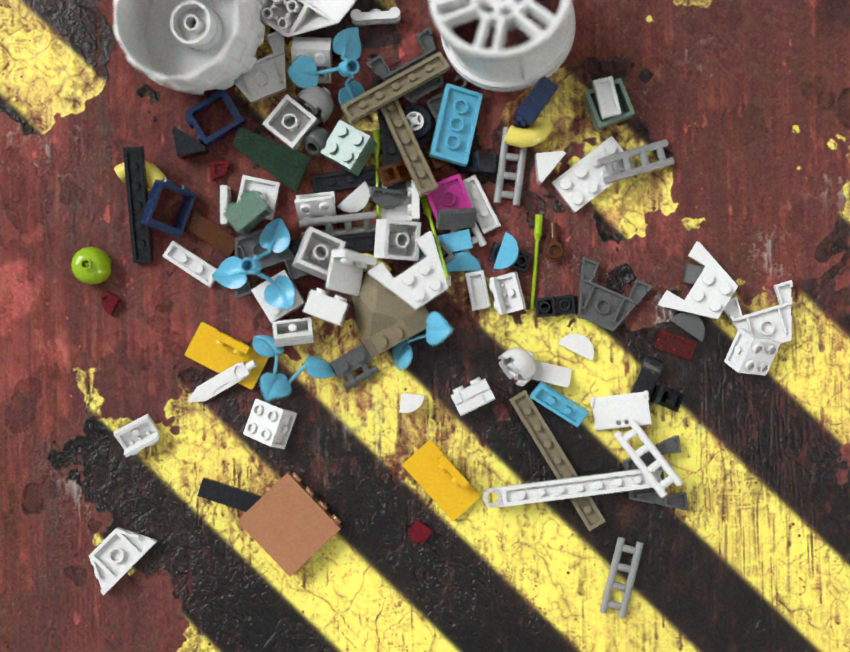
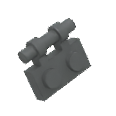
(352, 361)

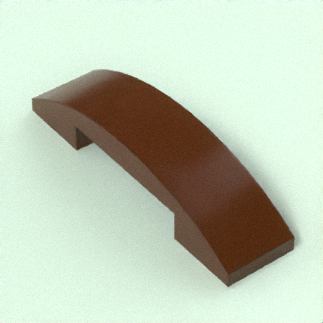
(398, 173)

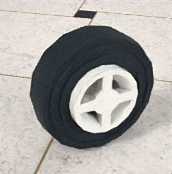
(420, 118)

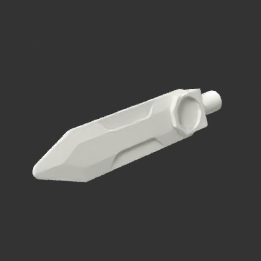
(222, 381)

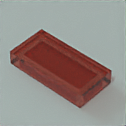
(675, 344)

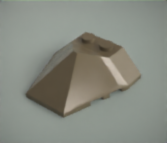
(384, 317)

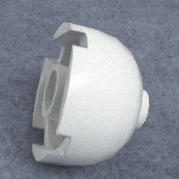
(518, 365)

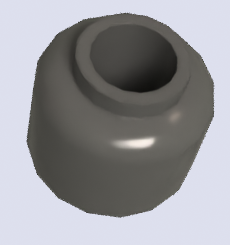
(316, 140)

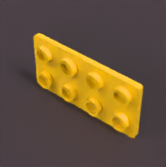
(222, 351)
(441, 480)

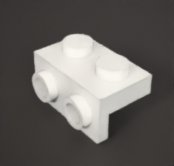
(507, 293)
(137, 435)

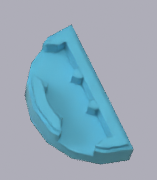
(508, 253)
(463, 262)

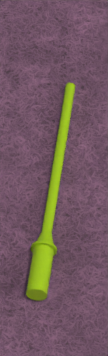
(376, 136)
(428, 212)
(537, 234)

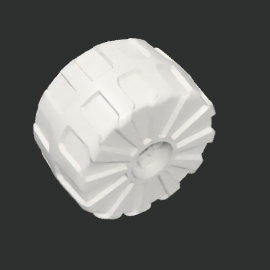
(184, 58)

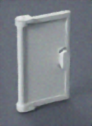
(618, 410)

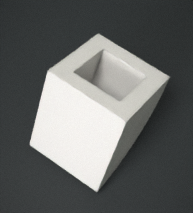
(410, 402)

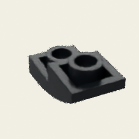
(521, 263)
(555, 306)
(647, 375)

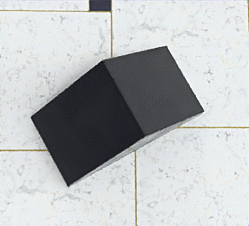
(187, 146)
(480, 163)
(666, 397)

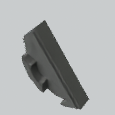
(386, 197)
(690, 323)

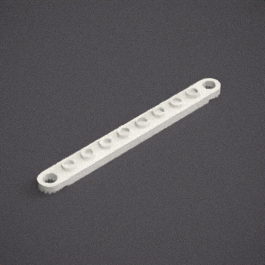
(570, 487)

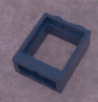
(534, 103)
(222, 133)
(183, 213)

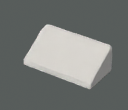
(552, 374)

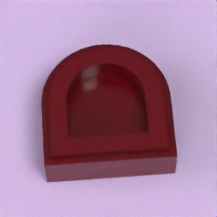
(419, 532)

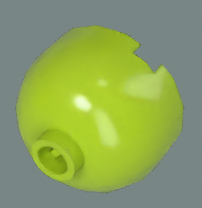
(98, 268)

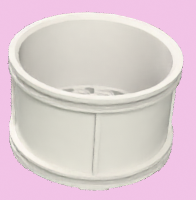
(509, 68)

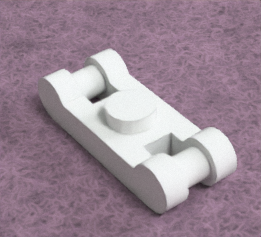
(375, 17)

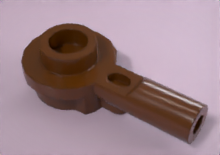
(554, 250)

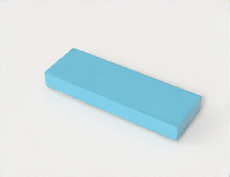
(454, 241)
(559, 404)

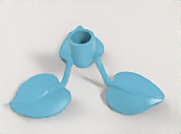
(346, 44)
(232, 270)
(436, 332)
(277, 385)

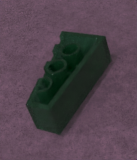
(278, 160)

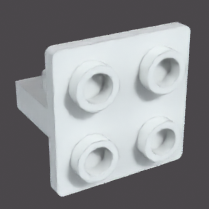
(315, 205)

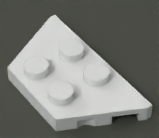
(118, 555)

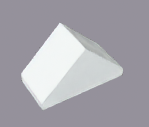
(545, 163)

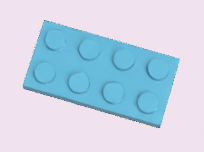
(456, 125)

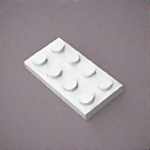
(585, 178)

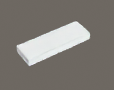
(485, 214)
(190, 263)

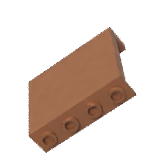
(290, 523)

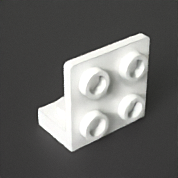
(408, 210)
(347, 270)
(751, 354)
(269, 424)

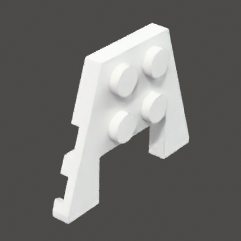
(267, 74)
(418, 283)
(710, 291)
(767, 323)

